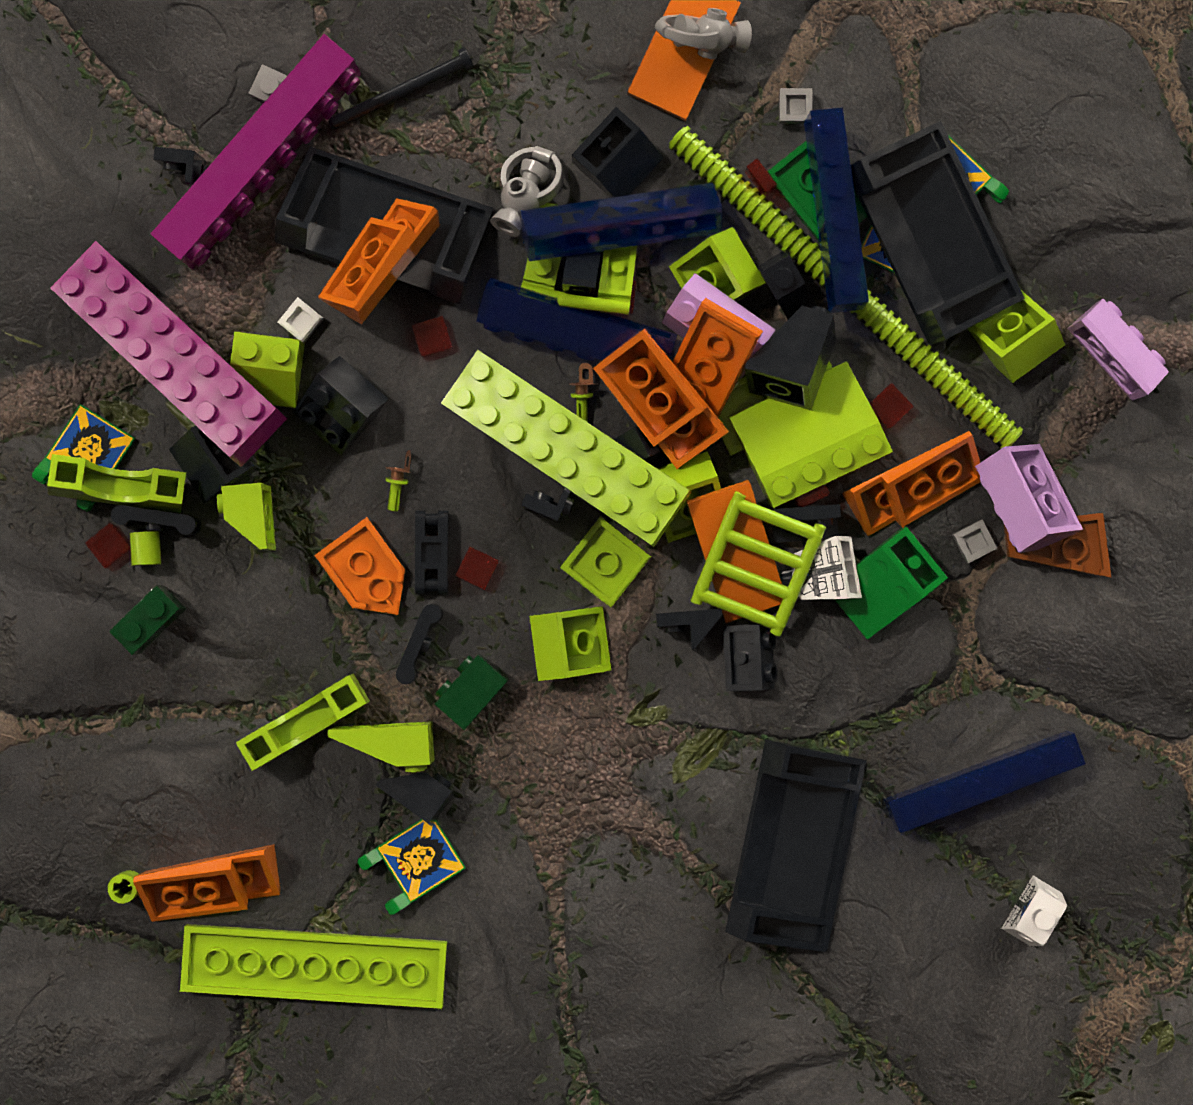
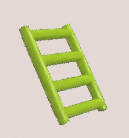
(787, 593)

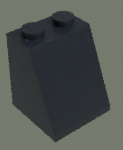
(794, 358)

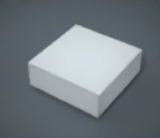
(300, 320)

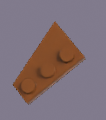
(1079, 552)

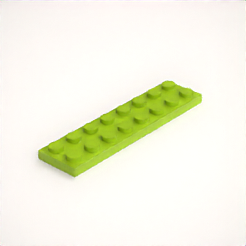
(566, 448)
(313, 966)

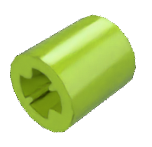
(145, 548)
(115, 890)

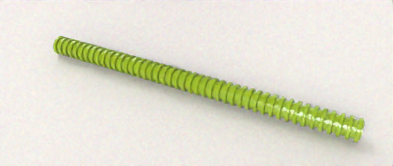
(872, 313)

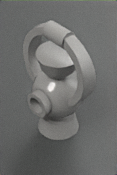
(708, 33)
(522, 192)

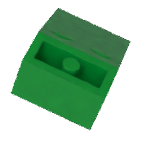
(891, 582)

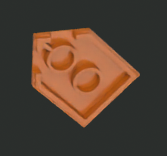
(364, 569)

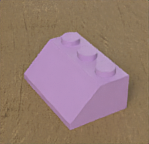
(689, 299)
(1119, 349)
(1028, 497)

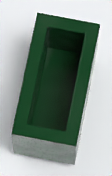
(147, 620)
(470, 691)

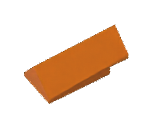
(379, 258)
(660, 399)
(916, 485)
(209, 884)

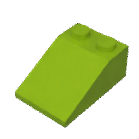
(393, 743)

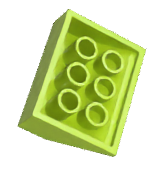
(806, 448)

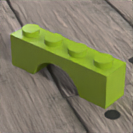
(91, 482)
(303, 722)

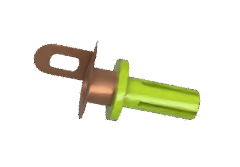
(581, 392)
(396, 481)

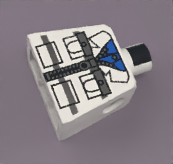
(831, 572)
(1035, 913)

